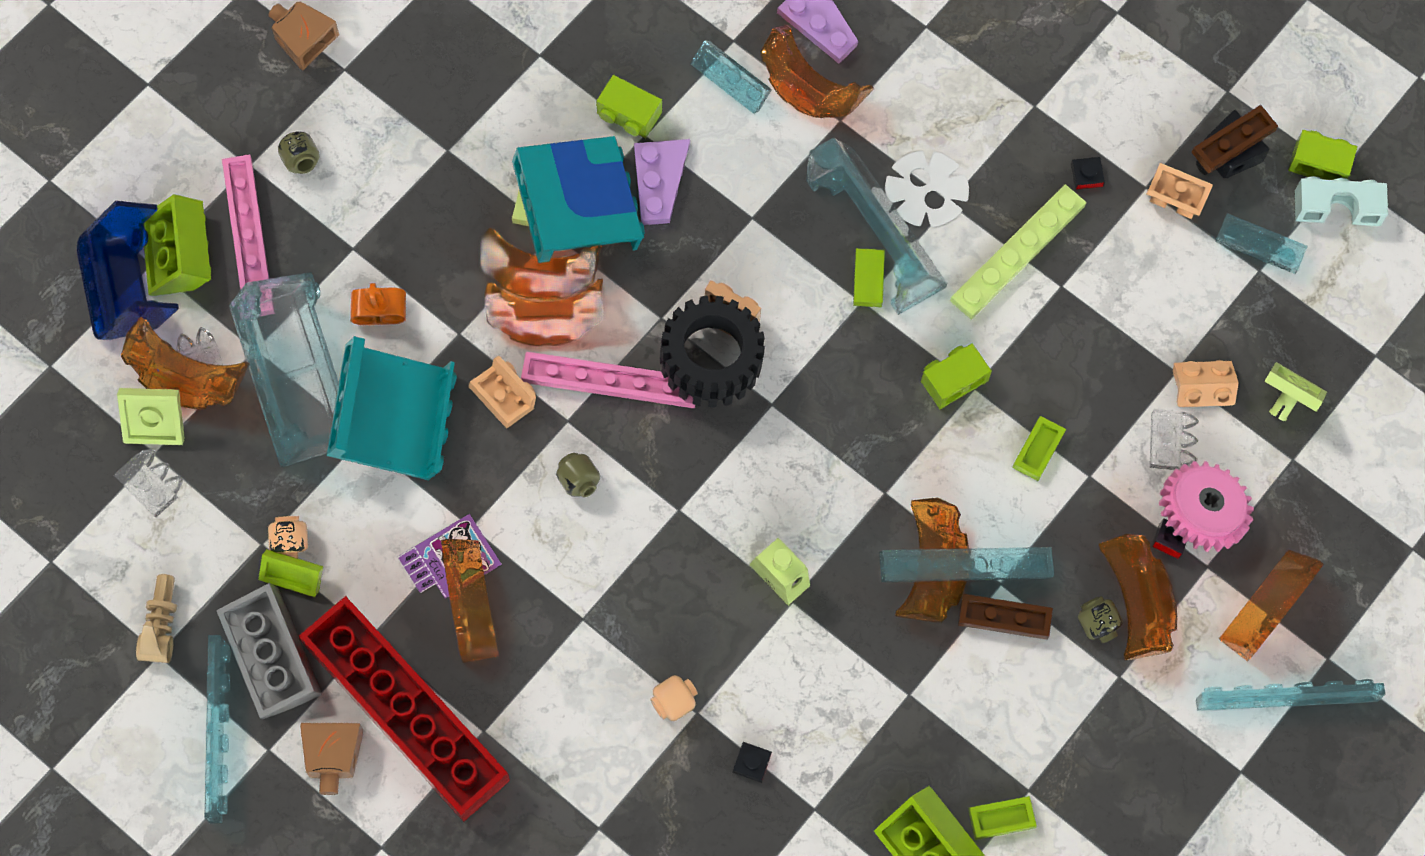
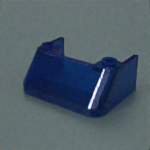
(113, 272)

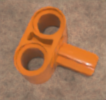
(378, 306)

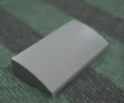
(269, 651)

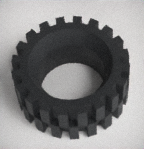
(709, 383)

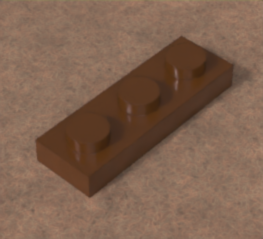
(1234, 139)
(1005, 616)

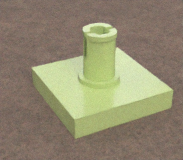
(1293, 389)
(150, 416)

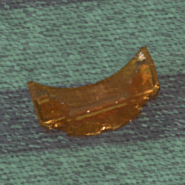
(802, 85)
(528, 279)
(544, 322)
(165, 368)
(937, 529)
(1146, 595)
(469, 599)
(1270, 603)

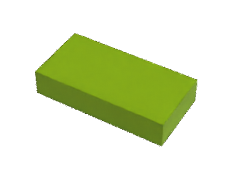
(868, 277)
(1039, 448)
(290, 573)
(1002, 818)

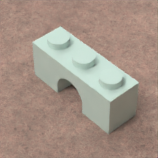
(1364, 199)

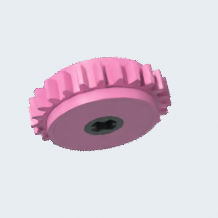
(1206, 506)

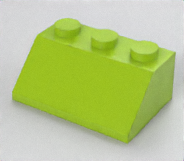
(177, 247)
(925, 829)

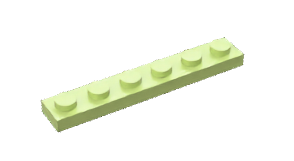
(1018, 252)

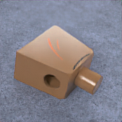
(302, 31)
(331, 752)

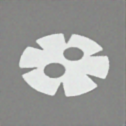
(939, 171)

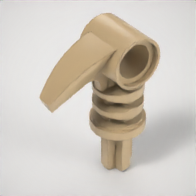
(153, 642)

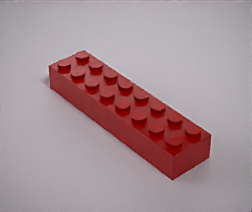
(405, 708)

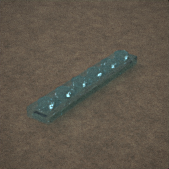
(966, 564)
(1300, 695)
(216, 741)

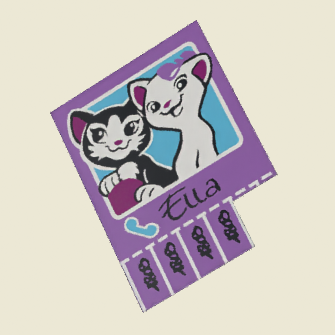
(426, 562)

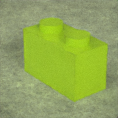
(629, 107)
(1322, 156)
(955, 375)

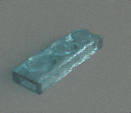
(731, 76)
(1261, 243)

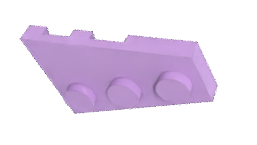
(821, 24)
(658, 177)

